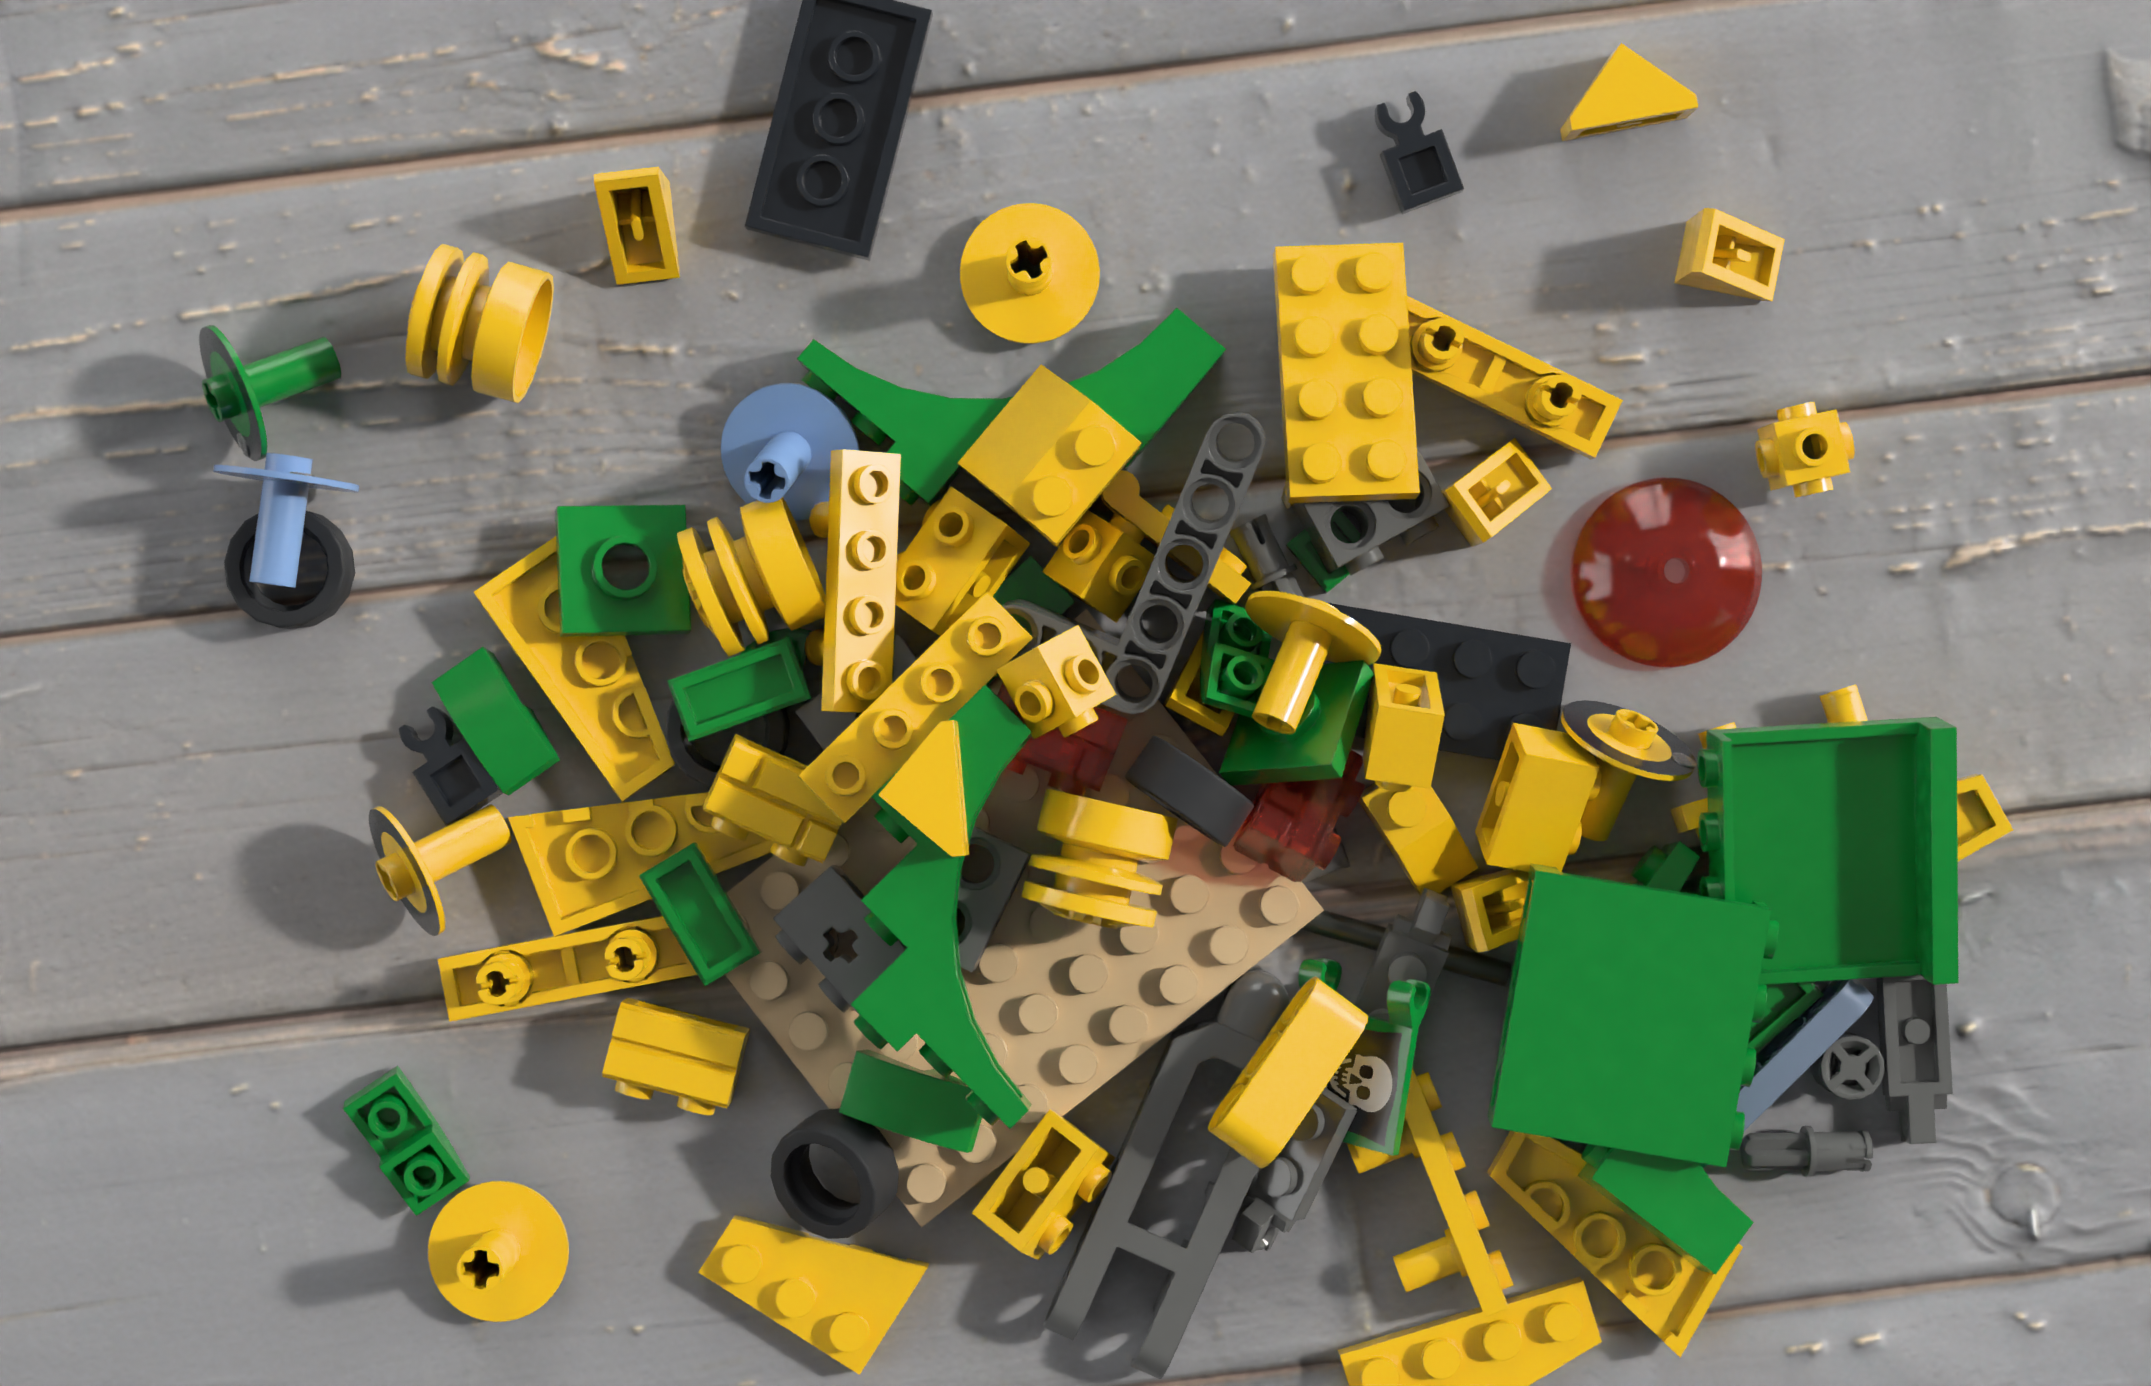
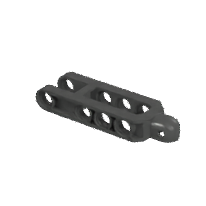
(1233, 1035)

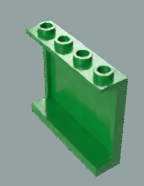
(1842, 840)
(1631, 1017)

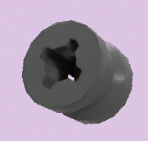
(1856, 1074)

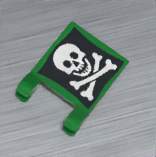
(1380, 1063)

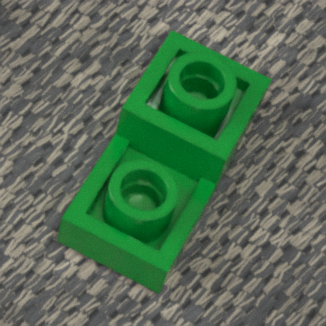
(1233, 659)
(495, 721)
(910, 1101)
(407, 1140)

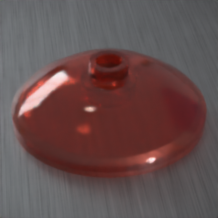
(1623, 583)

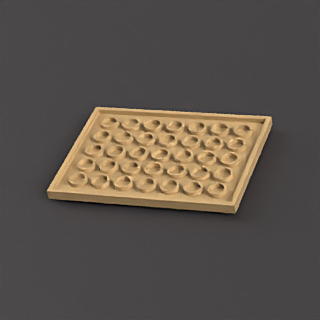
(1050, 993)

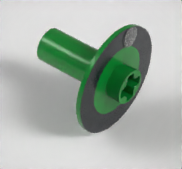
(239, 390)

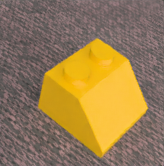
(1050, 454)

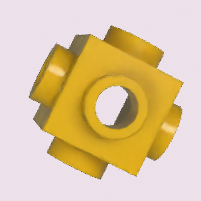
(1782, 456)
(1102, 563)
(1057, 684)

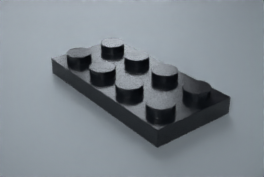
(839, 123)
(1482, 676)

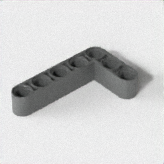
(1160, 585)

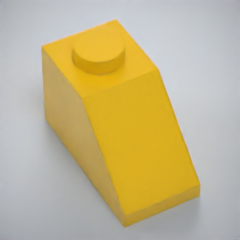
(1402, 728)
(1419, 836)

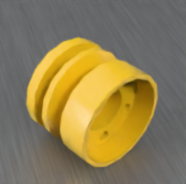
(466, 320)
(752, 575)
(1099, 859)

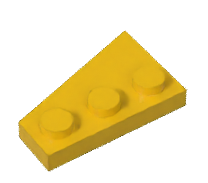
(814, 1287)

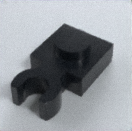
(1419, 164)
(453, 774)

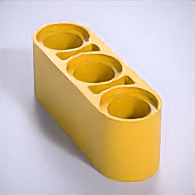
(1288, 1072)

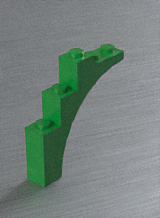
(936, 431)
(918, 906)
(1659, 1192)

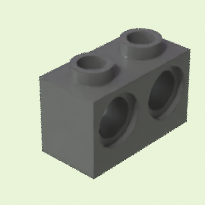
(1377, 523)
(987, 900)

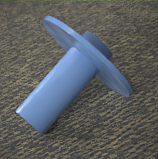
(782, 446)
(281, 514)

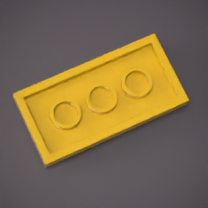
(1345, 373)

